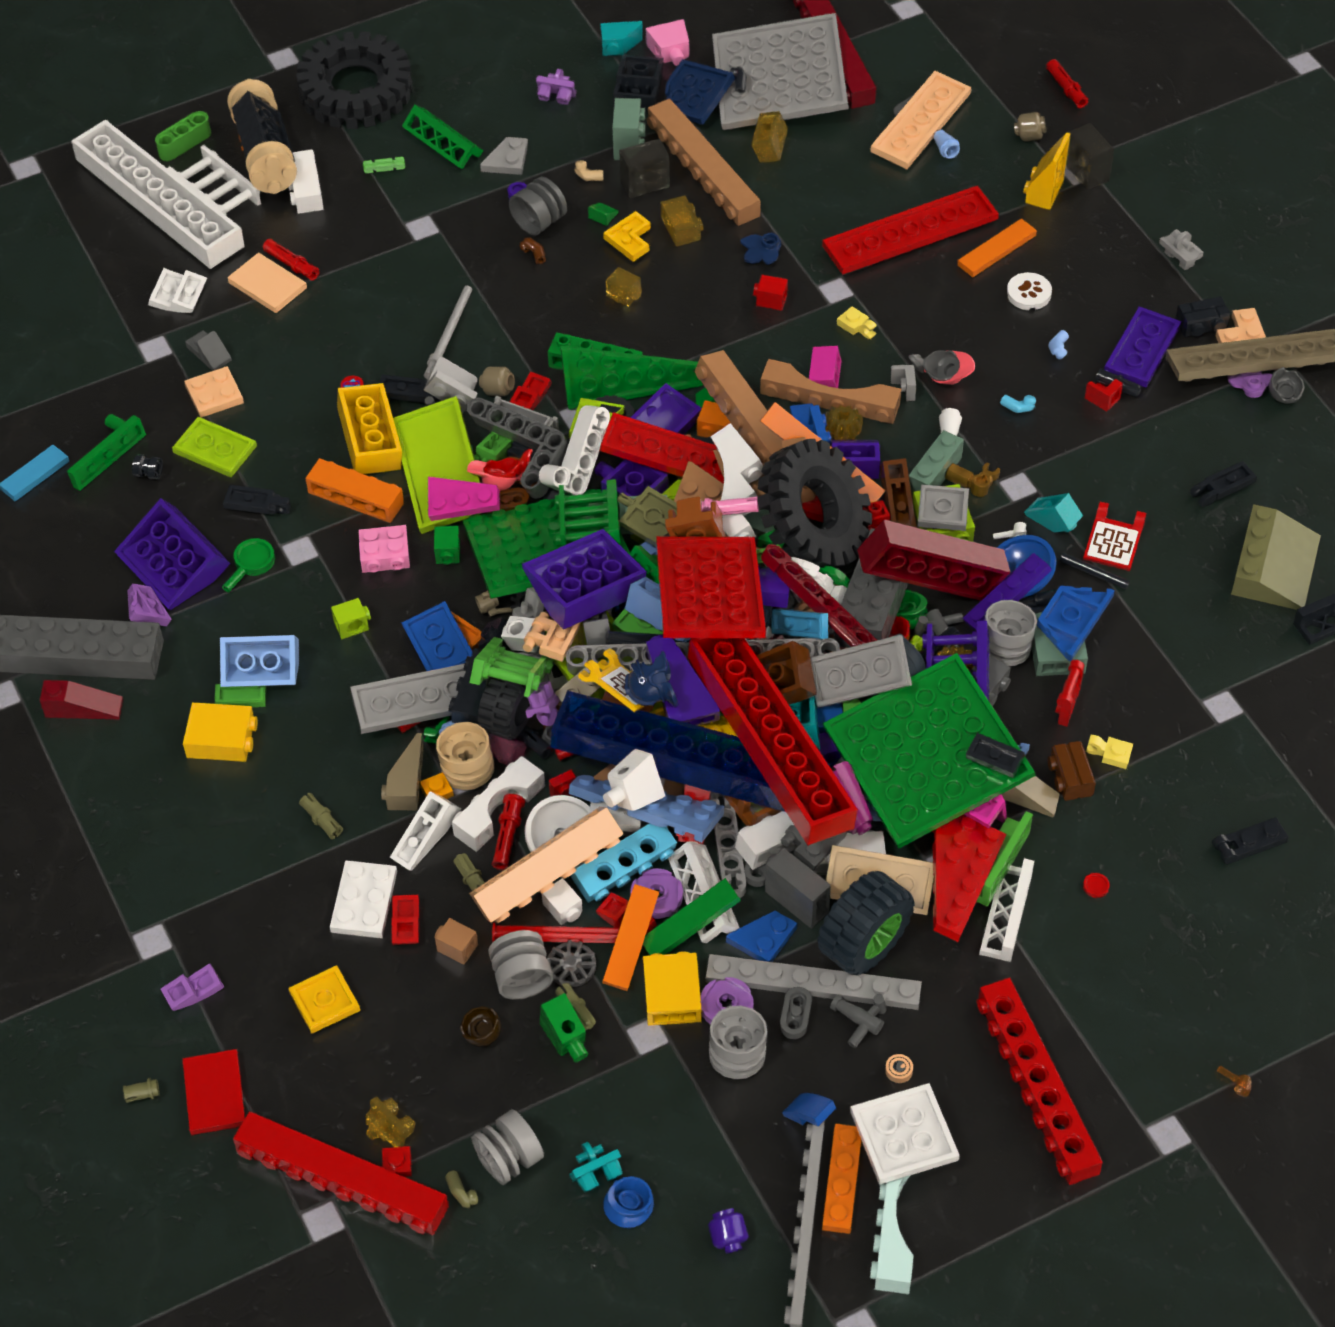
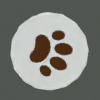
(1029, 291)

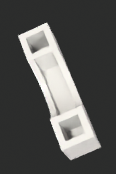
(474, 823)

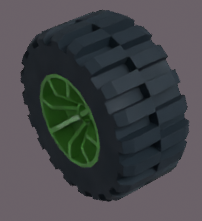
(866, 922)

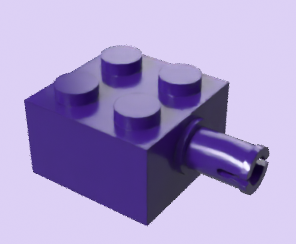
(632, 477)

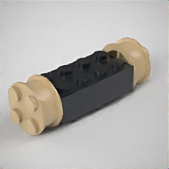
(262, 136)

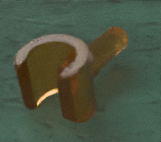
(1243, 1082)

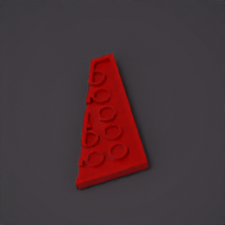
(961, 865)

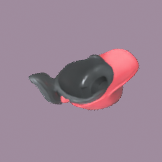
(944, 366)

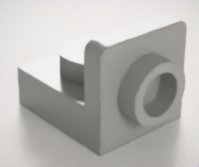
(906, 377)

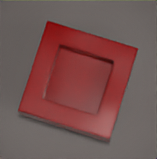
(560, 784)
(397, 1160)

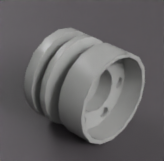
(1010, 631)
(520, 964)
(737, 1042)
(503, 1149)

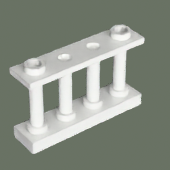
(220, 169)

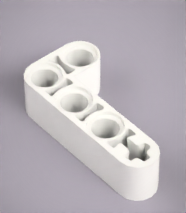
(580, 454)

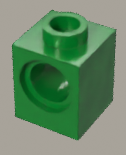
(447, 544)

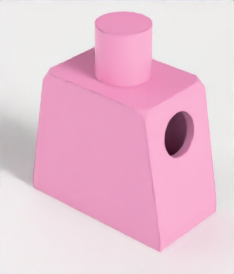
(669, 41)

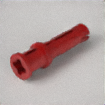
(509, 821)

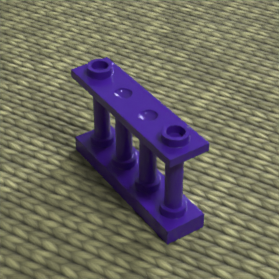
(978, 658)

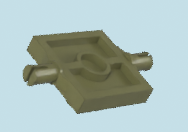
(646, 514)

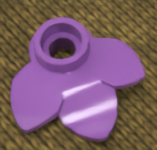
(1252, 383)

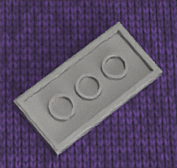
(860, 671)

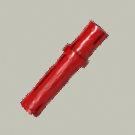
(1071, 88)
(297, 263)

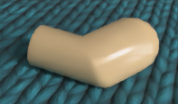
(586, 174)

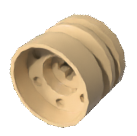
(465, 755)

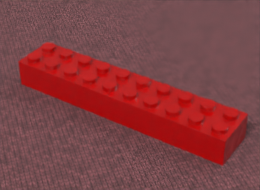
(773, 737)

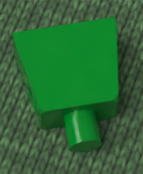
(563, 1027)

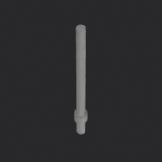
(449, 329)

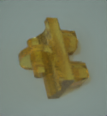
(385, 1124)

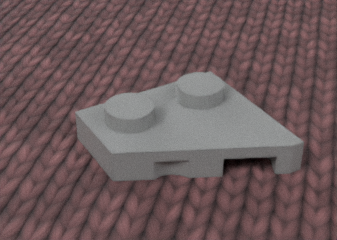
(507, 157)

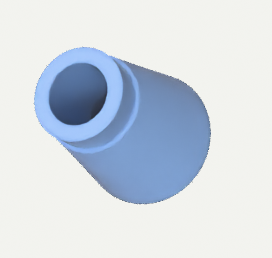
(947, 145)

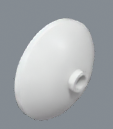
(551, 818)

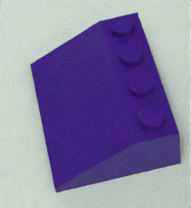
(171, 555)
(583, 578)

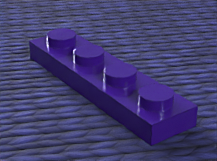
(1011, 588)

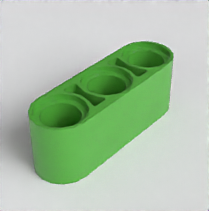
(183, 136)

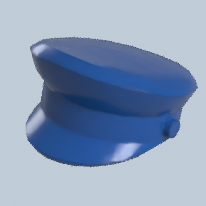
(628, 1202)

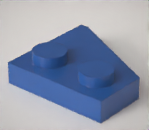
(764, 936)

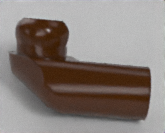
(535, 247)

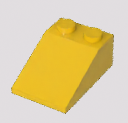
(1048, 175)

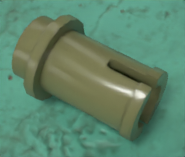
(141, 1090)

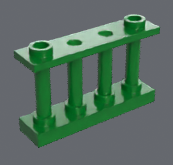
(609, 508)

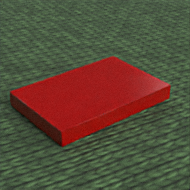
(213, 1092)

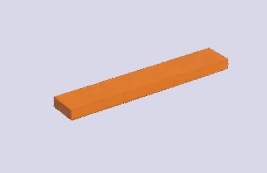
(788, 427)

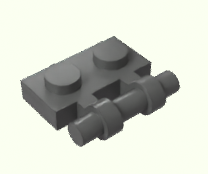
(812, 854)

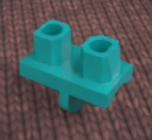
(608, 1163)

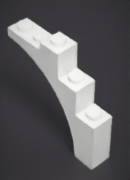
(740, 469)

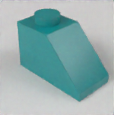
(620, 37)
(1055, 512)

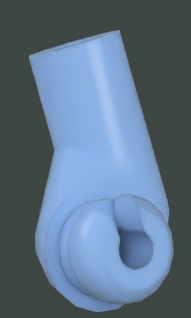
(1056, 344)

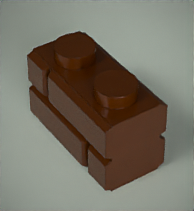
(1071, 770)

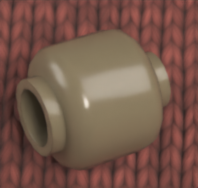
(1030, 126)
(497, 381)

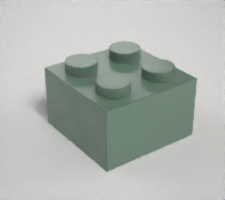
(627, 124)

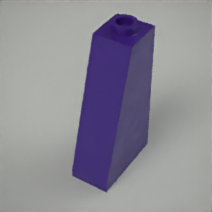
(694, 700)

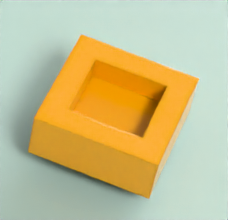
(437, 784)

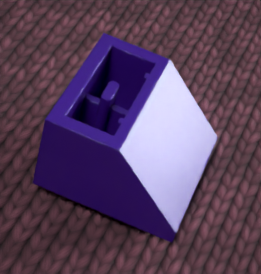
(862, 453)

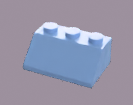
(259, 661)

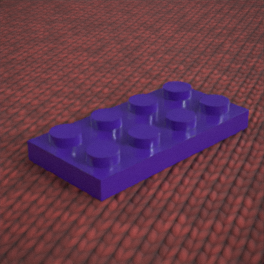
(1143, 346)

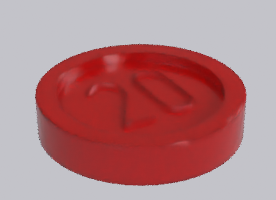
(1096, 885)

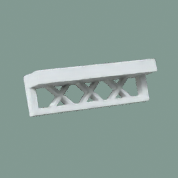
(701, 866)
(1015, 916)

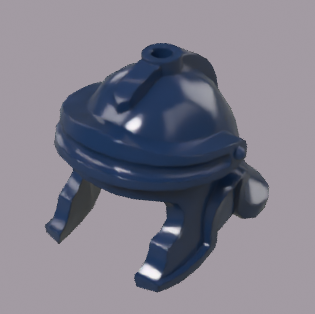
(650, 683)

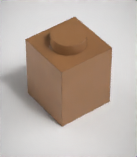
(456, 941)

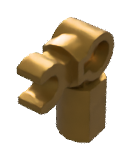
(979, 483)

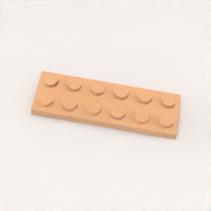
(920, 119)

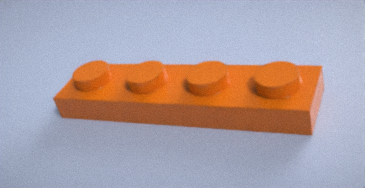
(842, 1179)

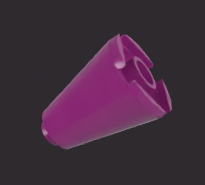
(849, 782)

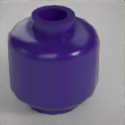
(728, 1230)

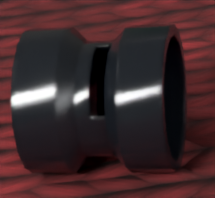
(146, 466)

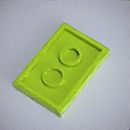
(214, 446)

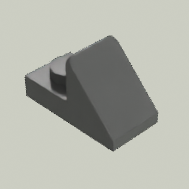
(209, 349)

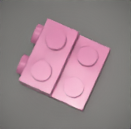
(384, 549)

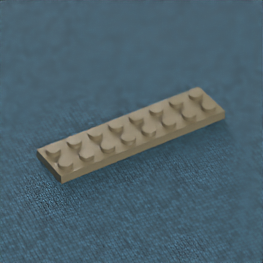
(1252, 355)

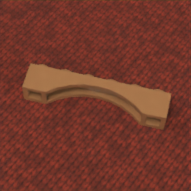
(873, 402)

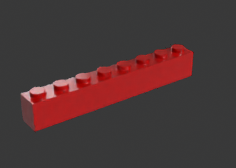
(341, 1173)

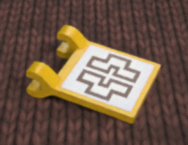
(611, 678)

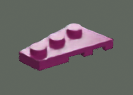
(460, 498)

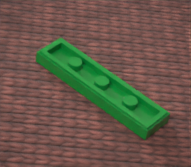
(691, 918)

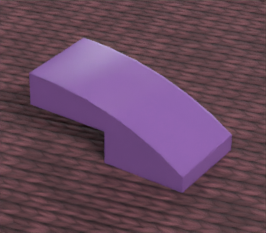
(190, 990)

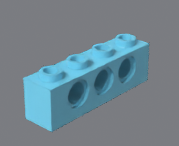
(595, 888)

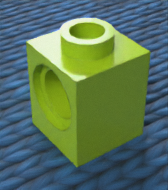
(350, 618)

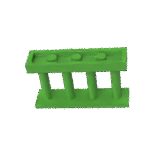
(510, 666)

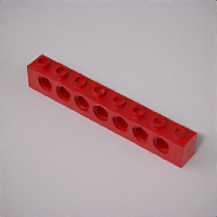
(1073, 1166)

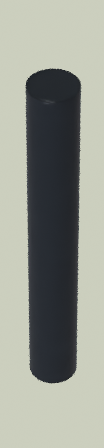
(1095, 571)

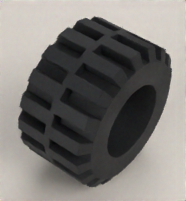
(503, 709)

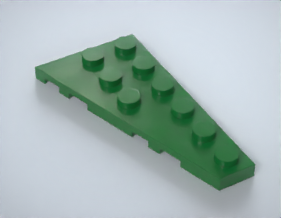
(625, 375)

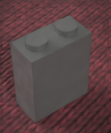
(797, 887)

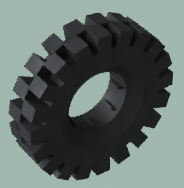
(830, 478)

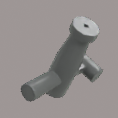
(938, 622)
(866, 1020)

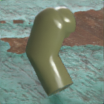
(457, 1189)

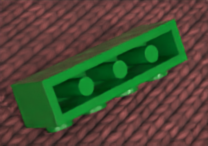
(560, 339)

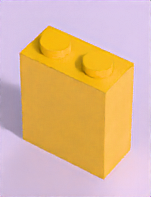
(219, 732)
(672, 988)

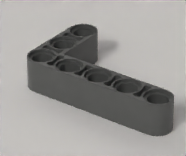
(526, 436)

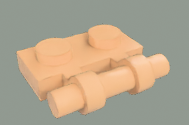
(555, 642)

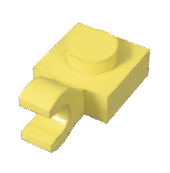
(856, 321)
(1114, 752)

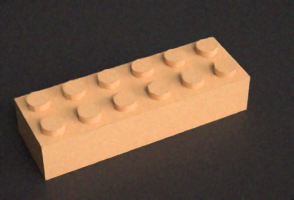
(547, 863)

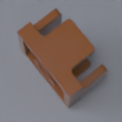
(692, 521)

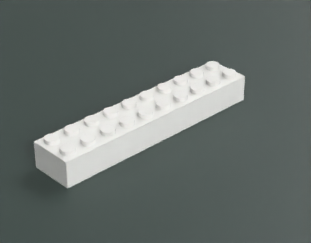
(158, 194)

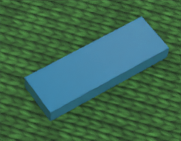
(34, 472)
(799, 623)

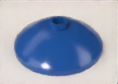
(1021, 547)

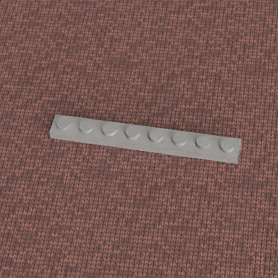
(817, 981)
(803, 1234)

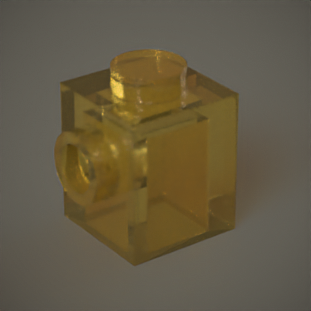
(623, 286)

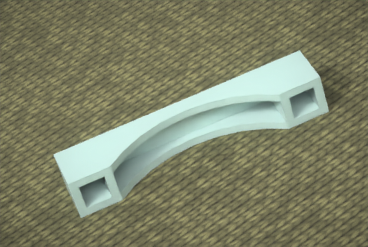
(894, 1258)

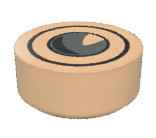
(899, 1068)

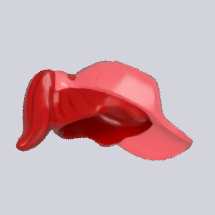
(502, 472)

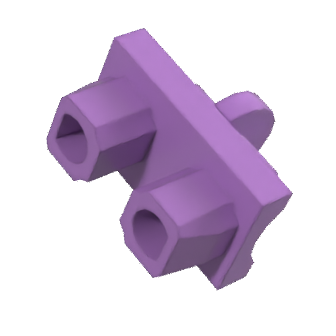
(556, 84)
(543, 703)

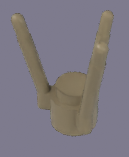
(489, 605)

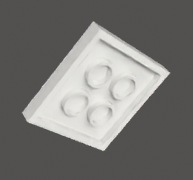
(904, 1133)

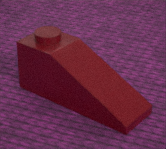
(78, 701)

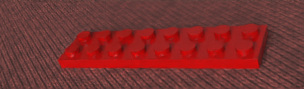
(910, 229)

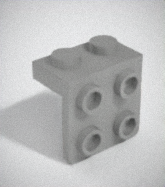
(450, 381)

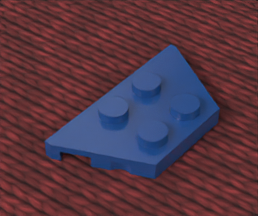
(1072, 617)

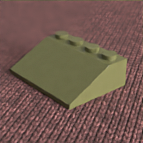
(1276, 559)

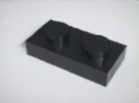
(995, 755)

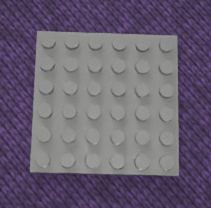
(787, 67)

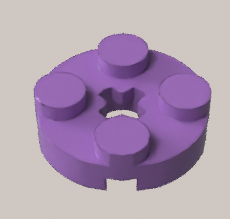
(669, 886)
(722, 991)

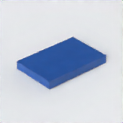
(437, 638)

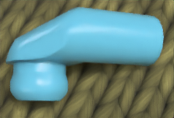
(1019, 406)

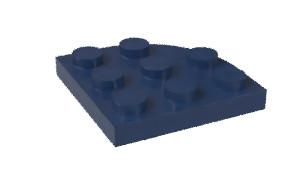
(697, 89)

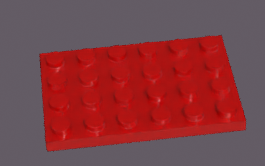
(710, 587)

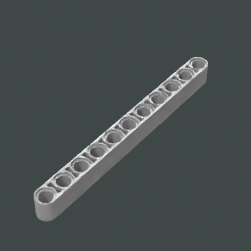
(638, 651)

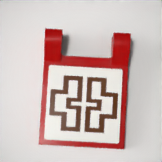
(1114, 541)

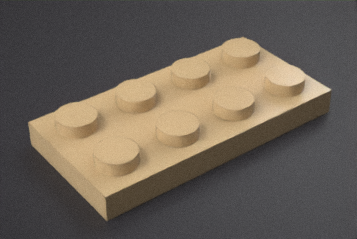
(849, 864)

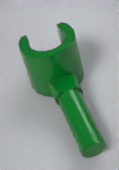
(433, 733)

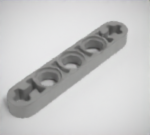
(729, 853)

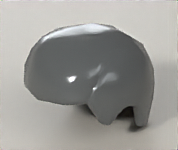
(1286, 386)

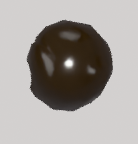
(481, 1026)

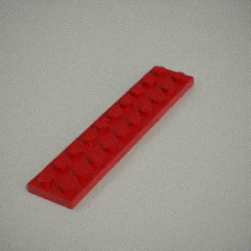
(670, 452)

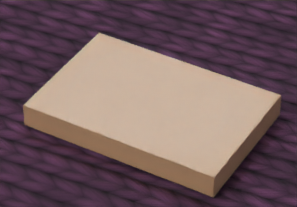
(267, 282)

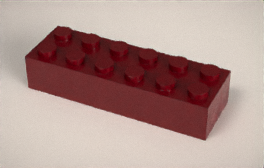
(933, 560)

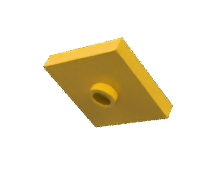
(324, 999)

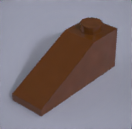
(897, 491)

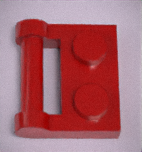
(1071, 689)

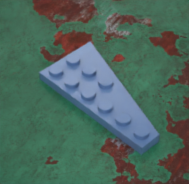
(676, 811)

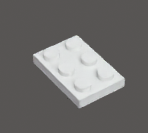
(363, 899)

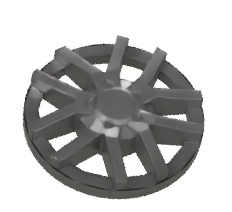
(572, 963)

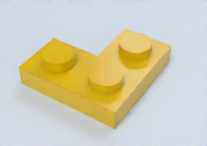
(626, 234)

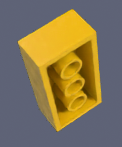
(369, 428)

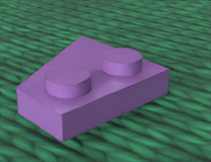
(146, 606)

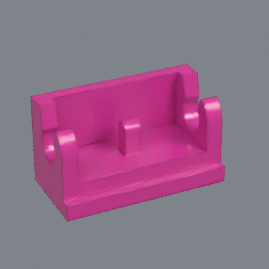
(825, 366)

